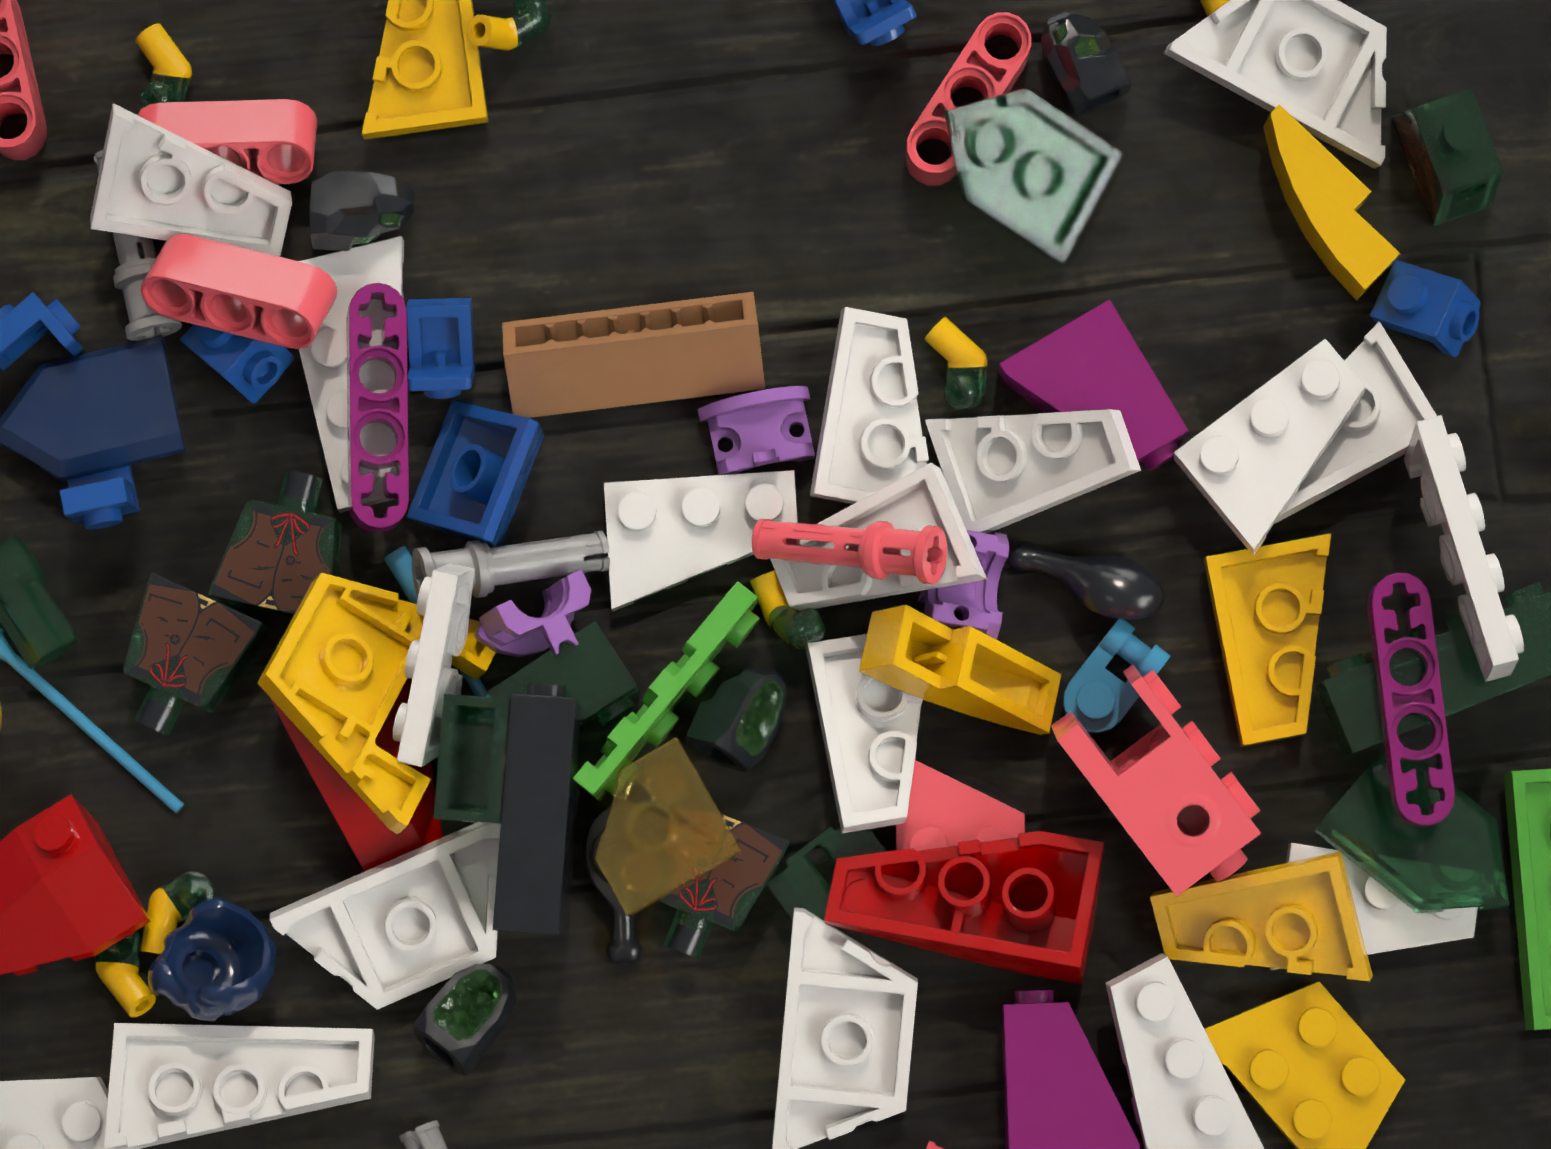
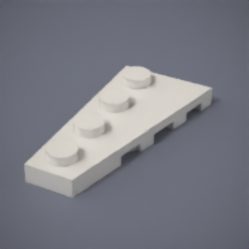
(326, 361)
(1439, 461)
(1172, 1068)
(217, 1078)

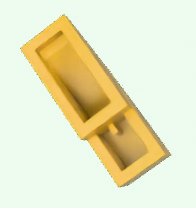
(1325, 204)
(959, 669)

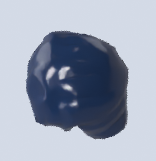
(214, 961)

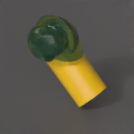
(509, 33)
(170, 71)
(965, 368)
(792, 627)
(172, 905)
(120, 973)

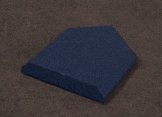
(96, 411)

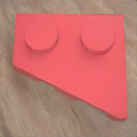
(951, 812)

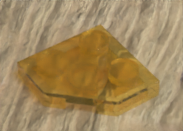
(661, 829)

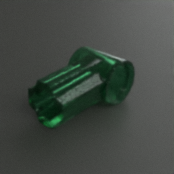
(28, 609)

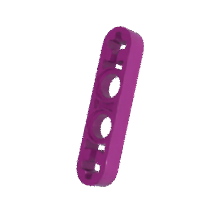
(371, 407)
(1421, 699)

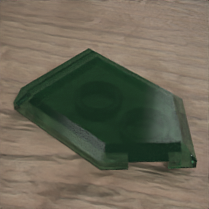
(1030, 167)
(1424, 867)

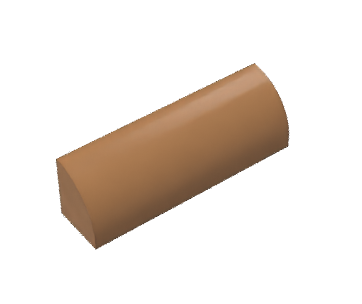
(633, 355)

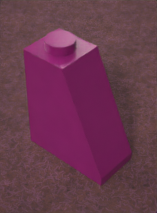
(1099, 368)
(1054, 1081)

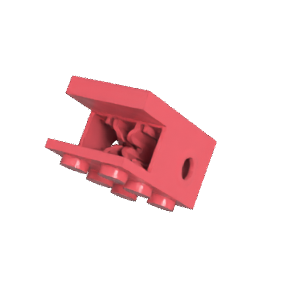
(1168, 792)

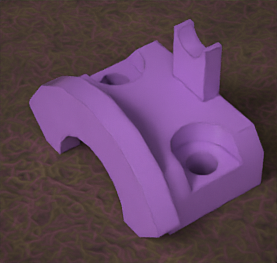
(759, 428)
(974, 599)
(519, 635)

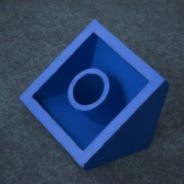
(476, 473)

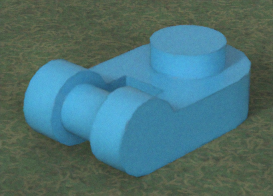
(1097, 694)

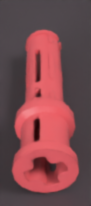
(872, 549)

